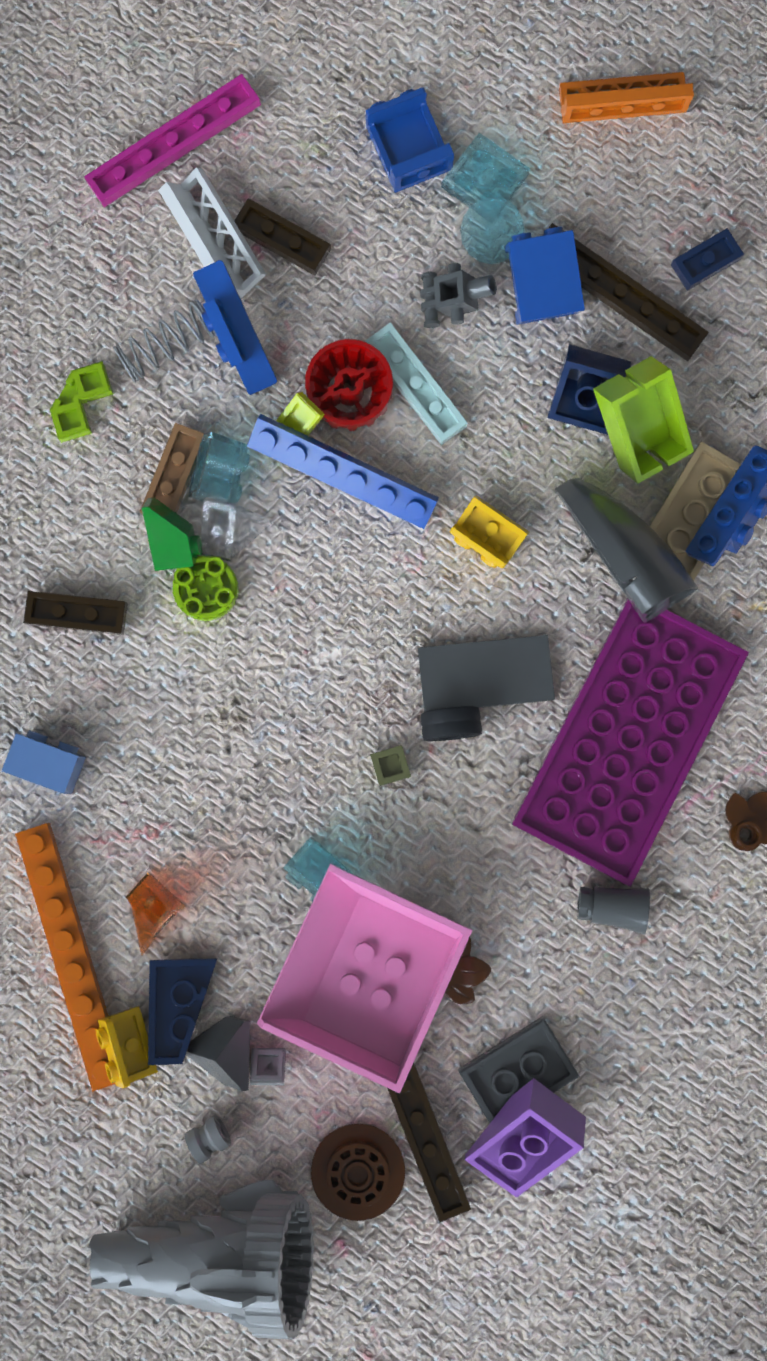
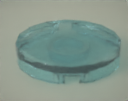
(489, 227)

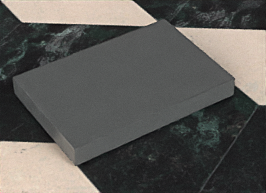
(515, 1062)

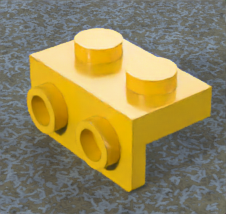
(488, 533)
(126, 1046)

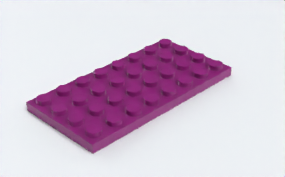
(630, 741)

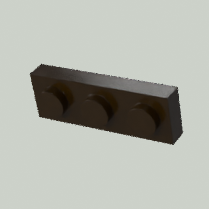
(282, 237)
(75, 613)

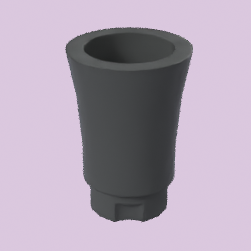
(615, 907)

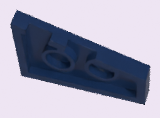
(175, 1002)

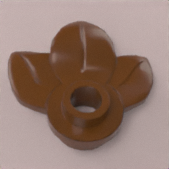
(748, 815)
(468, 973)

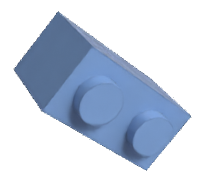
(43, 762)

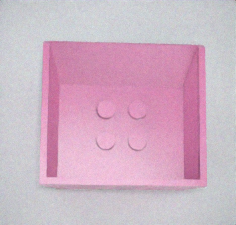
(364, 978)

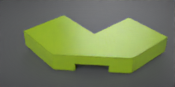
(81, 387)

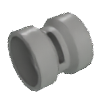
(207, 1139)

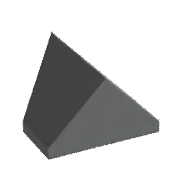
(224, 1051)

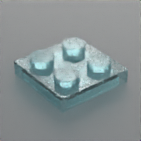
(484, 172)

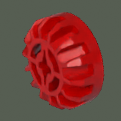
(354, 364)

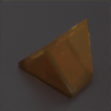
(152, 910)

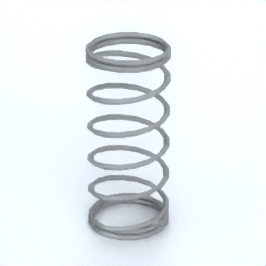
(131, 369)

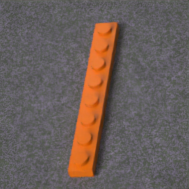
(66, 946)

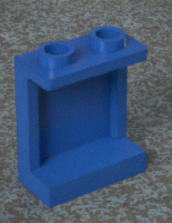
(408, 140)
(545, 275)

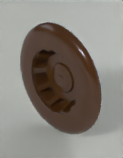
(357, 1172)

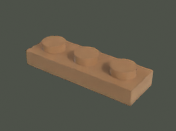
(175, 467)

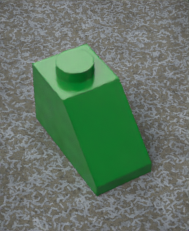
(170, 537)

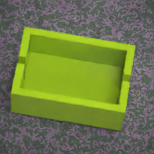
(644, 415)

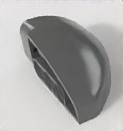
(628, 549)

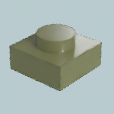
(390, 765)

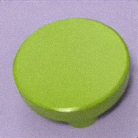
(206, 589)

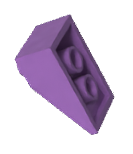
(528, 1139)

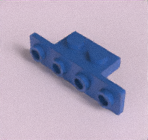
(233, 328)
(735, 512)

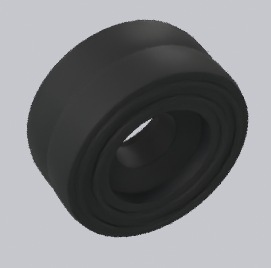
(451, 723)

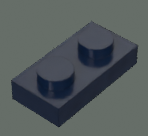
(707, 259)

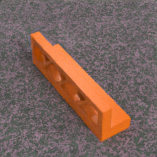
(625, 102)

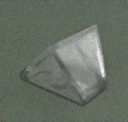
(228, 528)

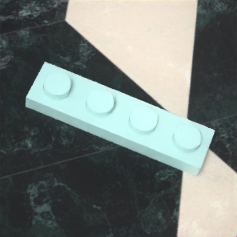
(418, 385)

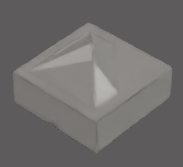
(267, 1066)

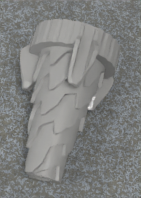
(241, 1264)

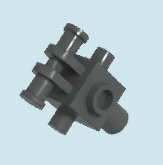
(453, 294)

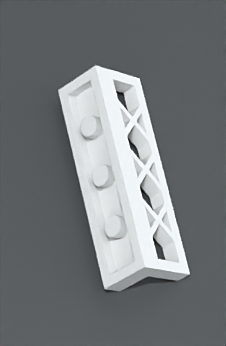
(200, 234)

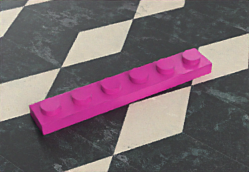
(172, 140)

